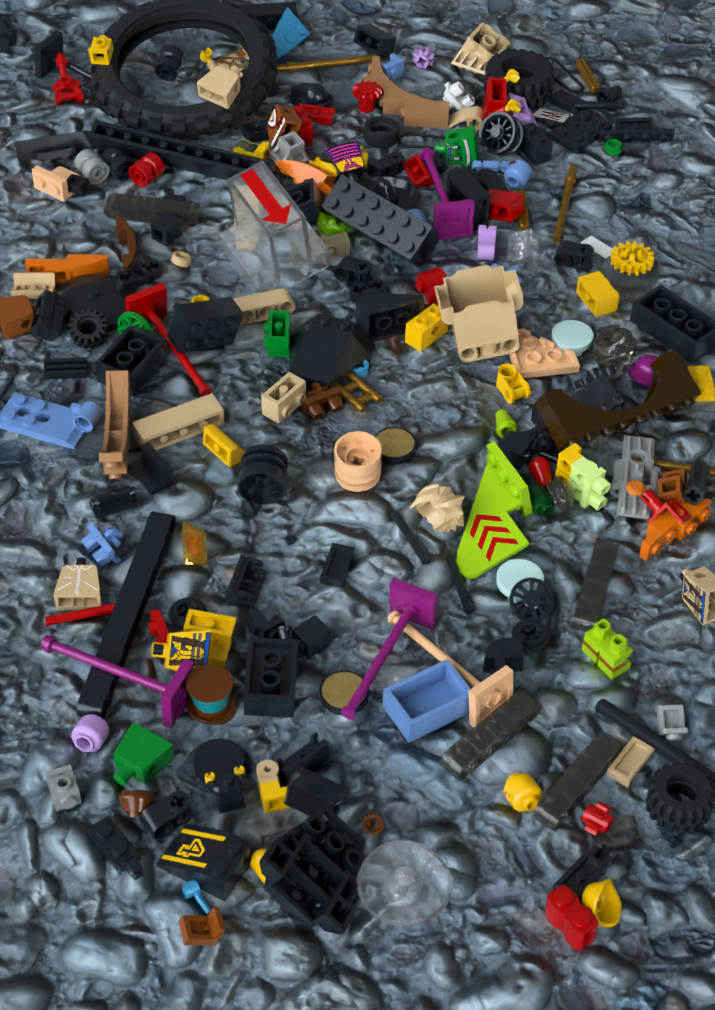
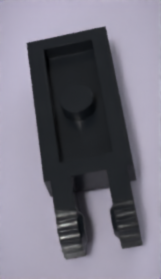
(586, 869)

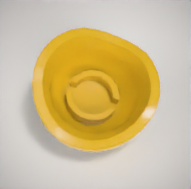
(603, 902)

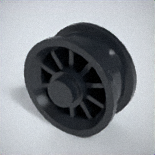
(501, 133)

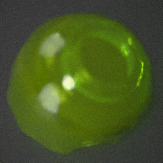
(327, 225)

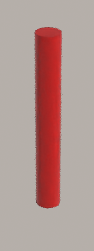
(79, 614)

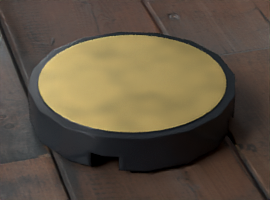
(396, 444)
(338, 690)

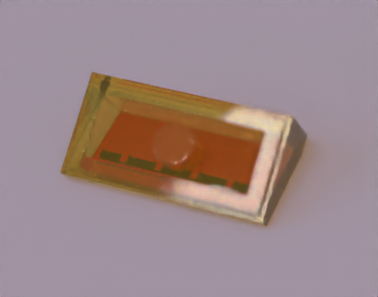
(194, 545)

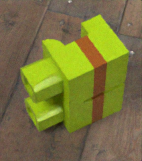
(607, 649)

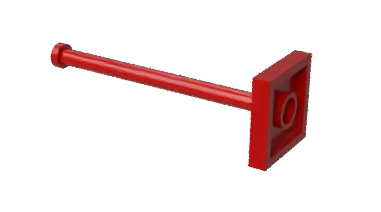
(152, 306)

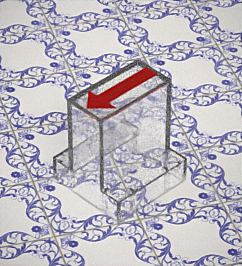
(271, 236)

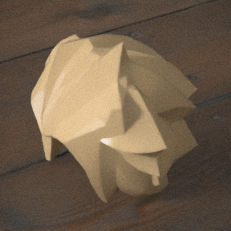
(440, 507)

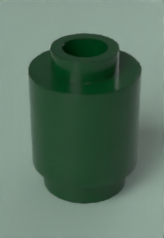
(540, 500)

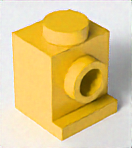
(101, 45)

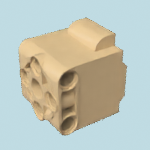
(481, 310)

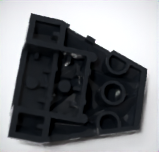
(315, 871)

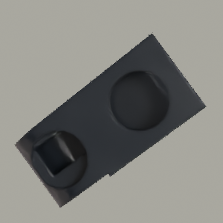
(387, 166)

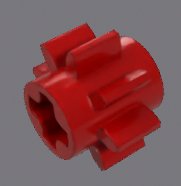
(597, 818)

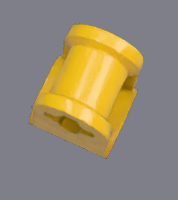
(512, 383)

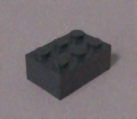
(204, 324)
(133, 351)

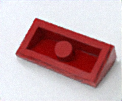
(418, 172)

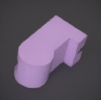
(486, 242)

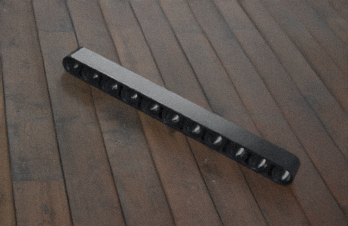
(127, 613)

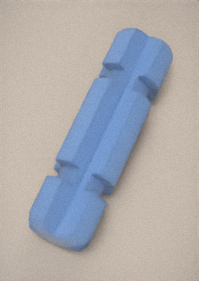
(493, 165)

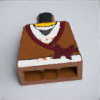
(282, 121)

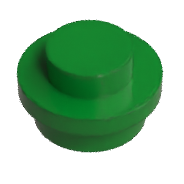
(613, 147)

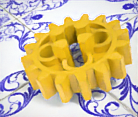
(624, 258)

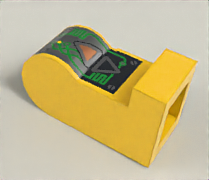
(251, 149)

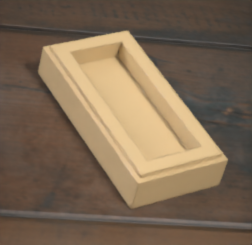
(630, 761)

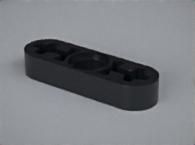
(128, 280)

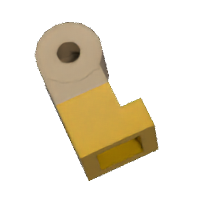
(269, 787)

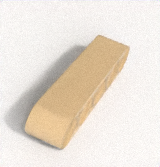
(258, 305)

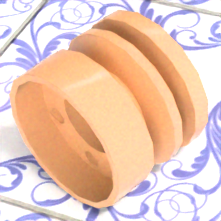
(357, 461)

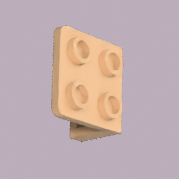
(53, 182)

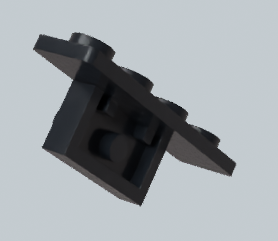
(636, 130)
(53, 147)

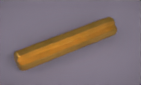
(587, 75)
(523, 219)

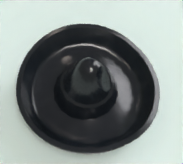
(392, 188)

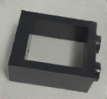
(463, 184)

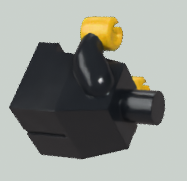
(228, 789)

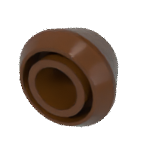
(135, 801)

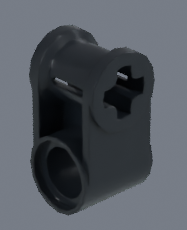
(573, 254)
(353, 270)
(166, 815)

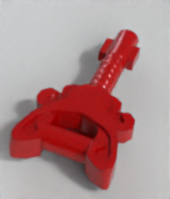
(66, 83)

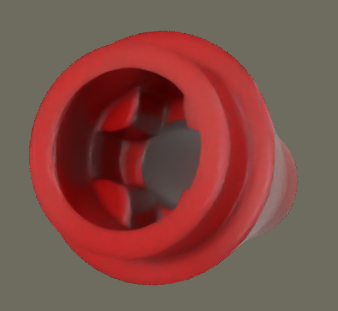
(541, 471)

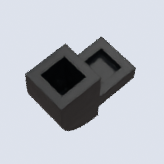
(504, 652)

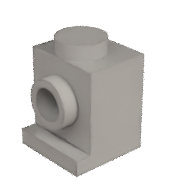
(63, 787)

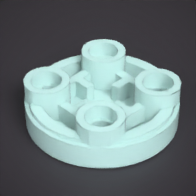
(573, 336)
(514, 571)

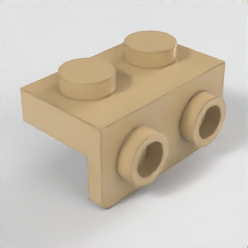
(33, 283)

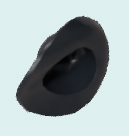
(311, 94)

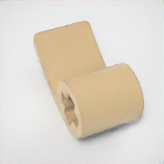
(471, 115)

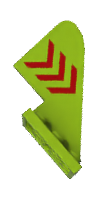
(490, 531)

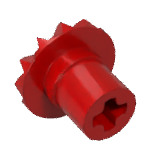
(367, 93)

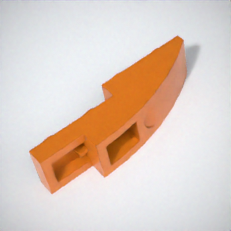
(303, 171)
(69, 268)
(667, 527)

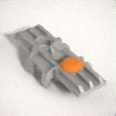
(629, 476)

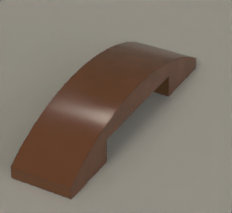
(126, 235)

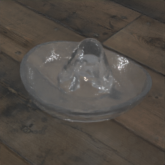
(404, 884)

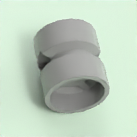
(92, 166)

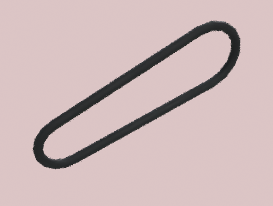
(572, 91)
(418, 134)

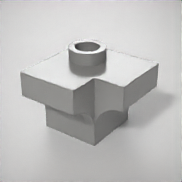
(289, 148)

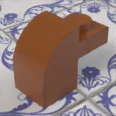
(672, 486)

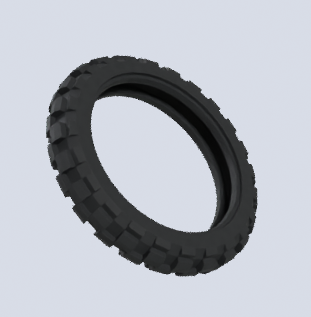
(194, 119)

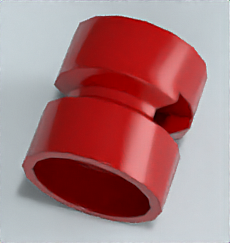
(146, 170)

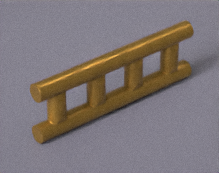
(357, 382)

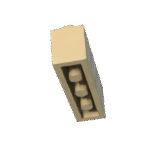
(178, 422)

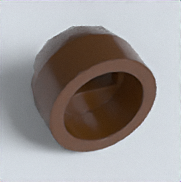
(367, 822)

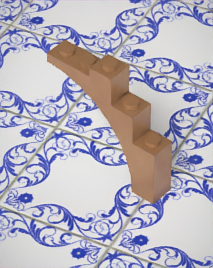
(412, 108)
(117, 421)

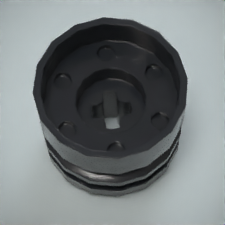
(263, 474)

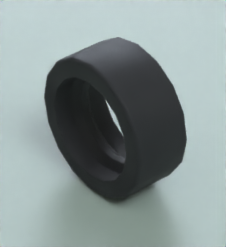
(381, 123)

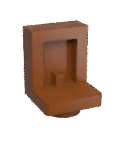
(202, 928)

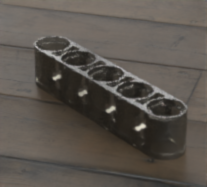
(147, 209)
(595, 585)
(490, 734)
(577, 781)

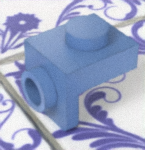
(394, 68)

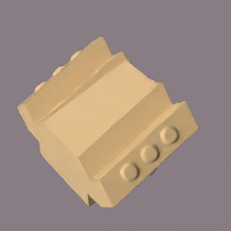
(479, 49)

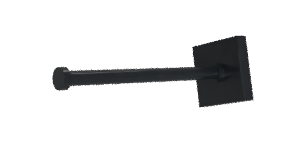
(47, 52)

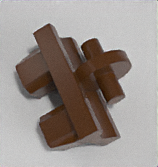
(321, 397)

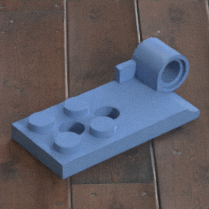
(64, 424)

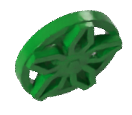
(125, 320)

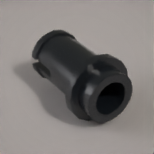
(440, 165)

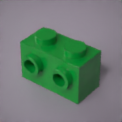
(278, 333)

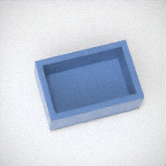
(427, 700)

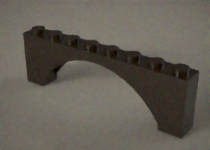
(574, 422)

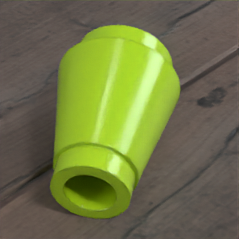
(504, 423)

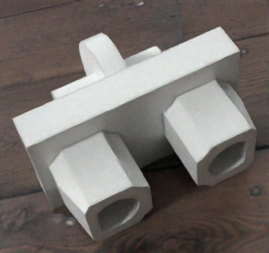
(456, 100)

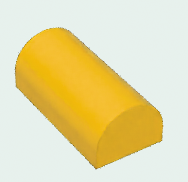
(222, 445)

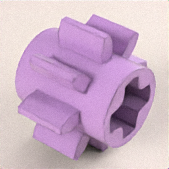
(423, 57)

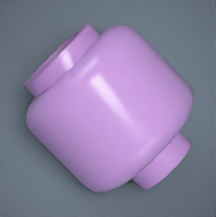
(90, 733)

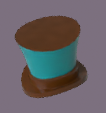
(211, 695)

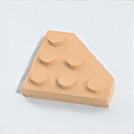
(542, 357)

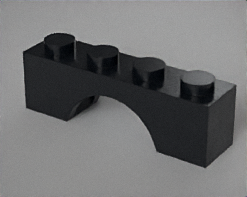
(517, 444)

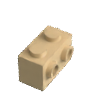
(283, 397)

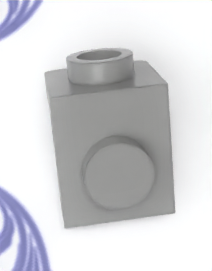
(671, 722)

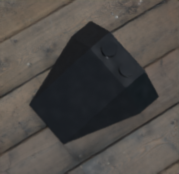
(328, 349)

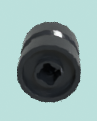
(169, 62)
(118, 162)

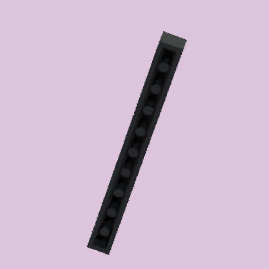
(173, 151)

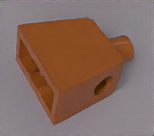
(15, 315)

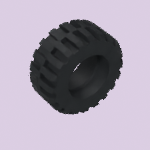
(534, 72)

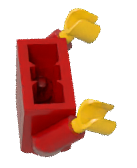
(496, 95)

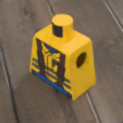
(181, 646)

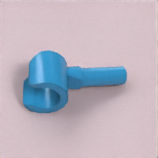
(192, 889)

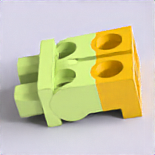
(582, 477)

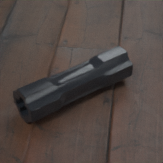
(698, 476)

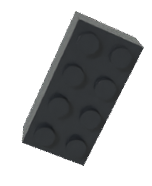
(674, 323)

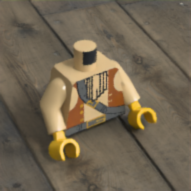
(237, 58)

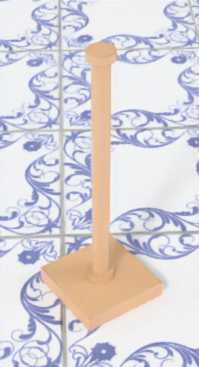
(484, 695)

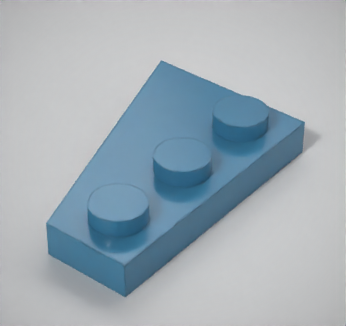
(288, 33)

